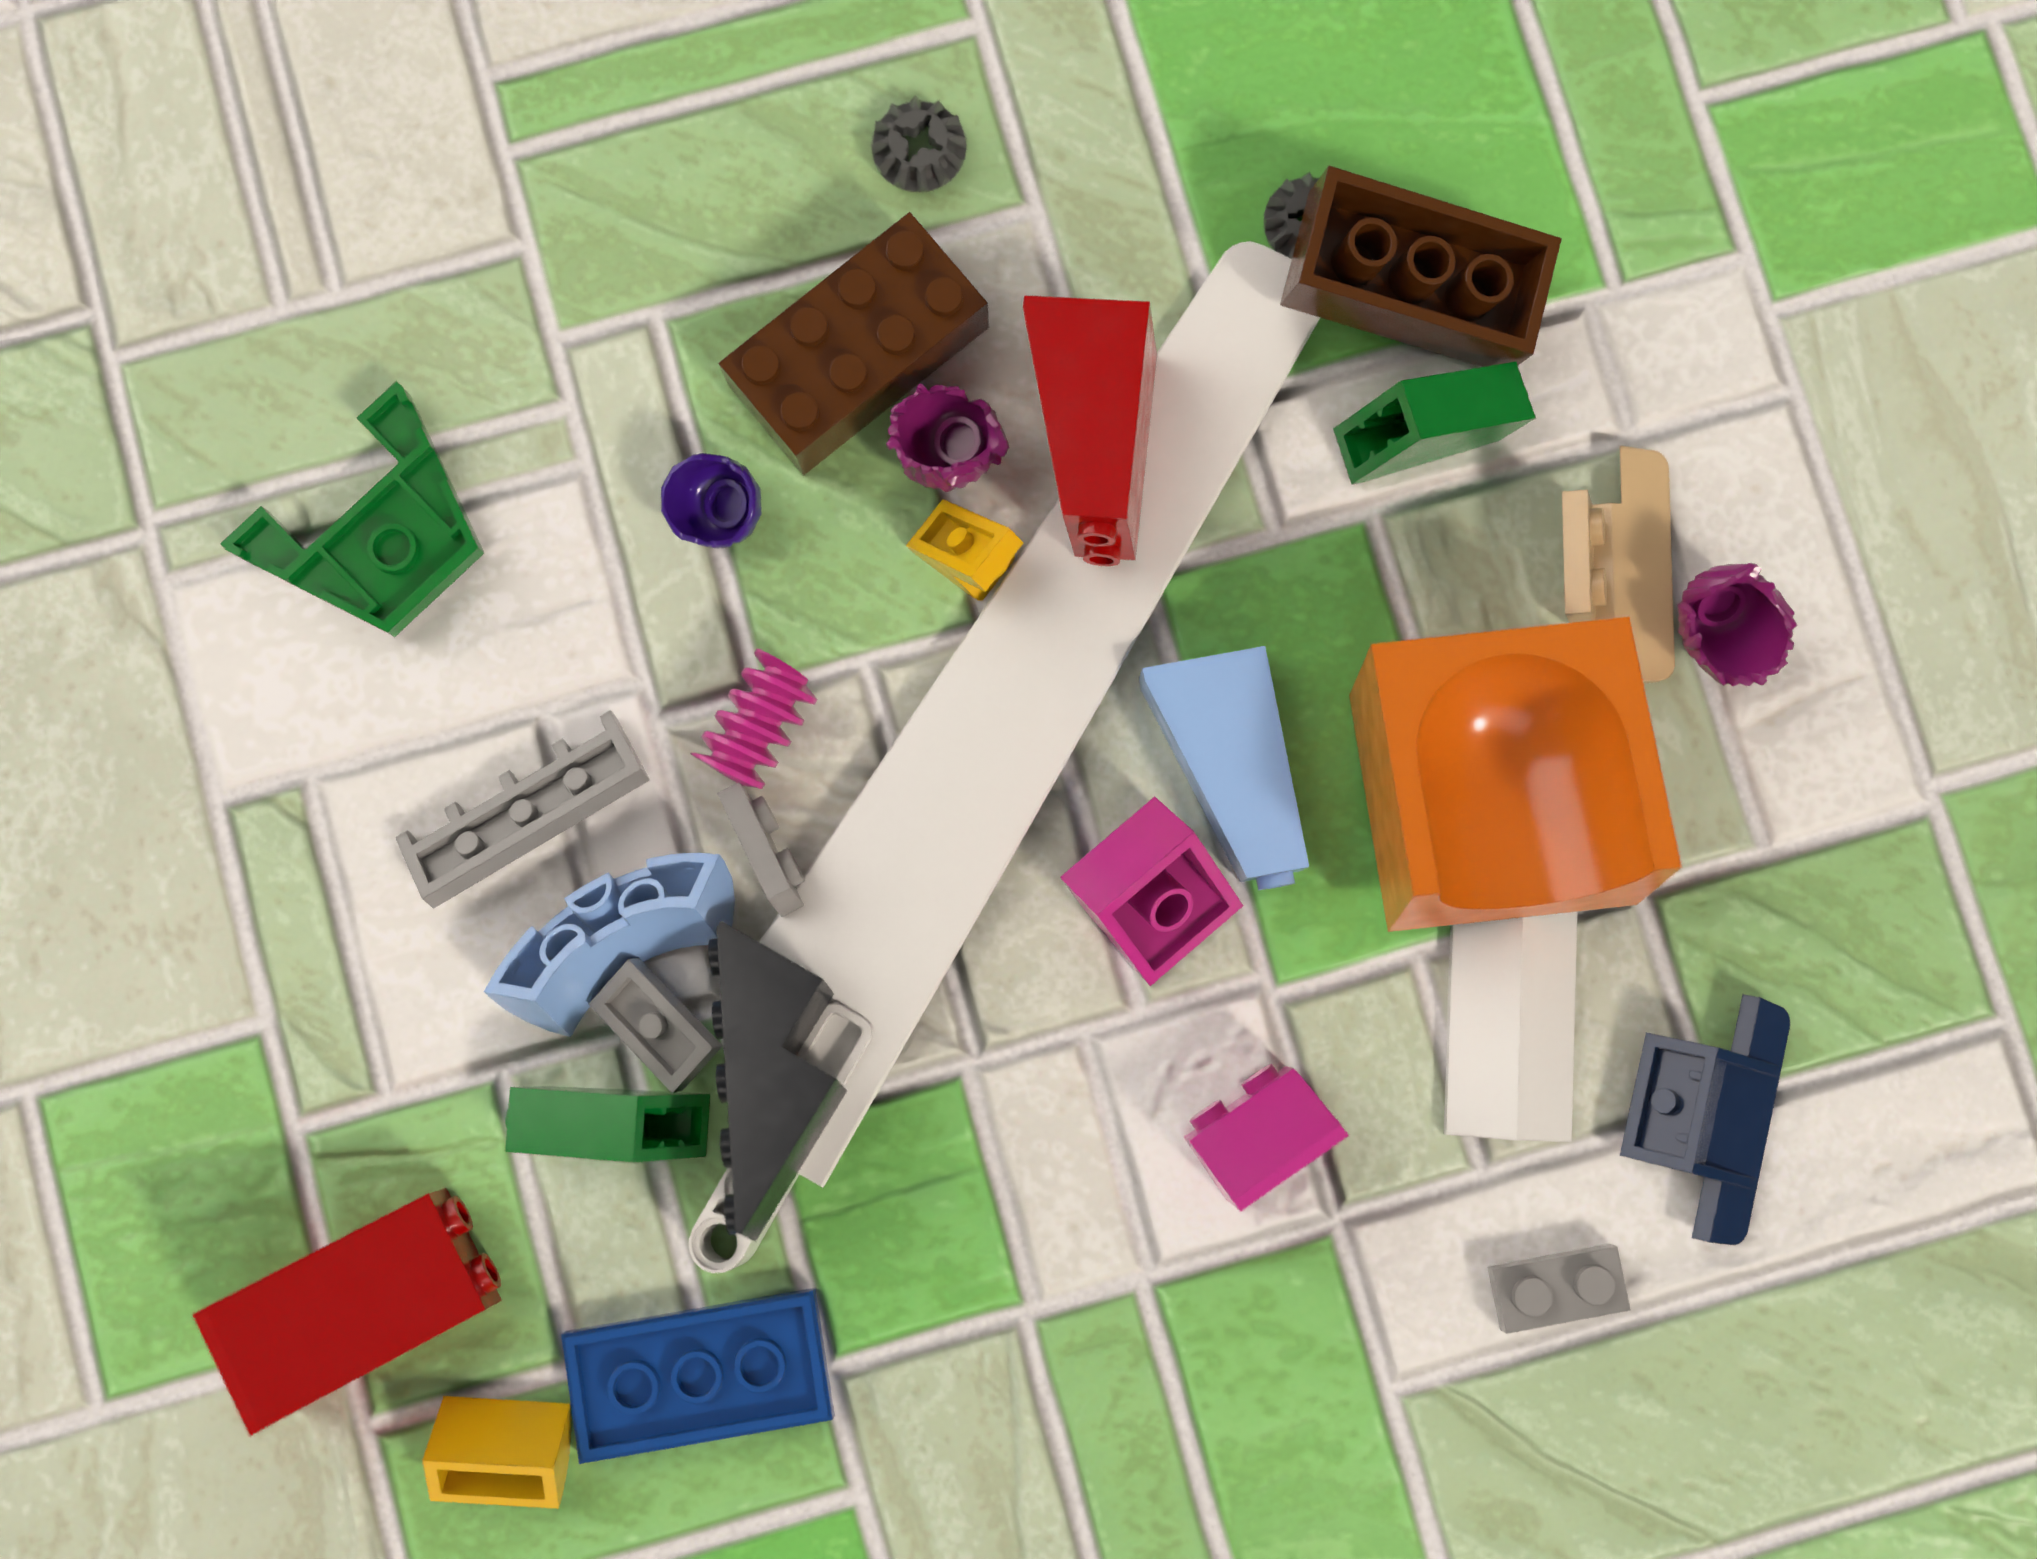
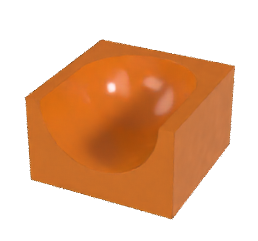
(1511, 774)

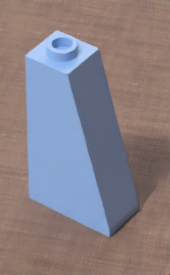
(1233, 751)

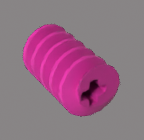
(757, 720)

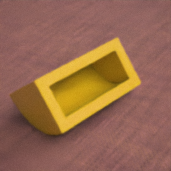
(498, 1452)

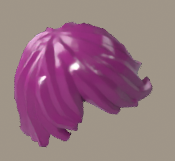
(945, 437)
(1736, 624)

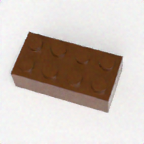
(1420, 270)
(856, 343)

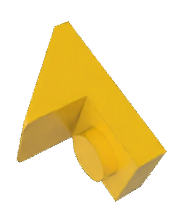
(965, 548)

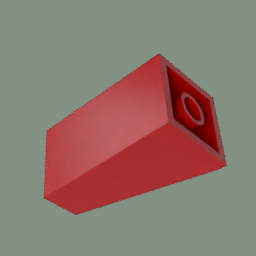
(1096, 402)
(348, 1308)

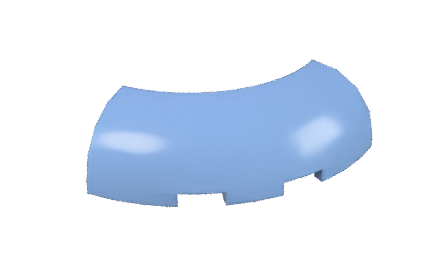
(639, 915)

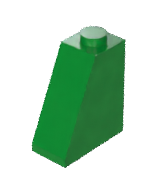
(1433, 420)
(607, 1123)

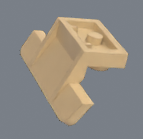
(1623, 559)

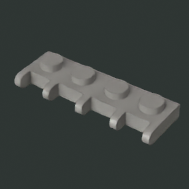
(523, 814)

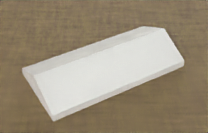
(1511, 1028)

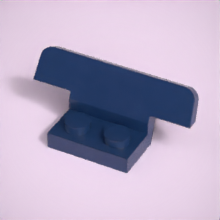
(1711, 1113)

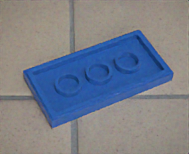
(697, 1375)

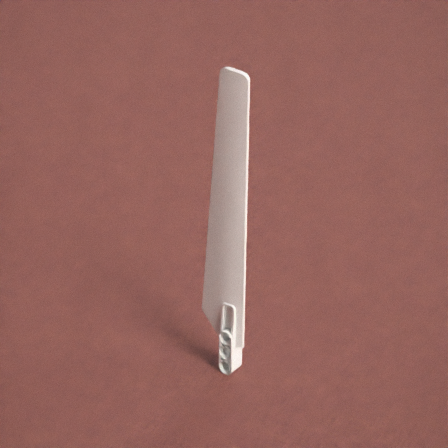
(1005, 714)

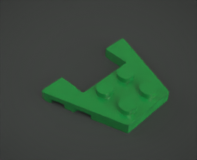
(392, 546)

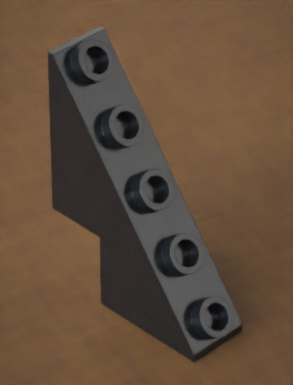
(771, 1093)

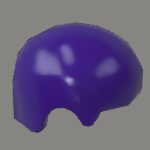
(711, 501)

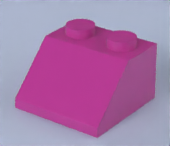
(1152, 890)
(1263, 1135)

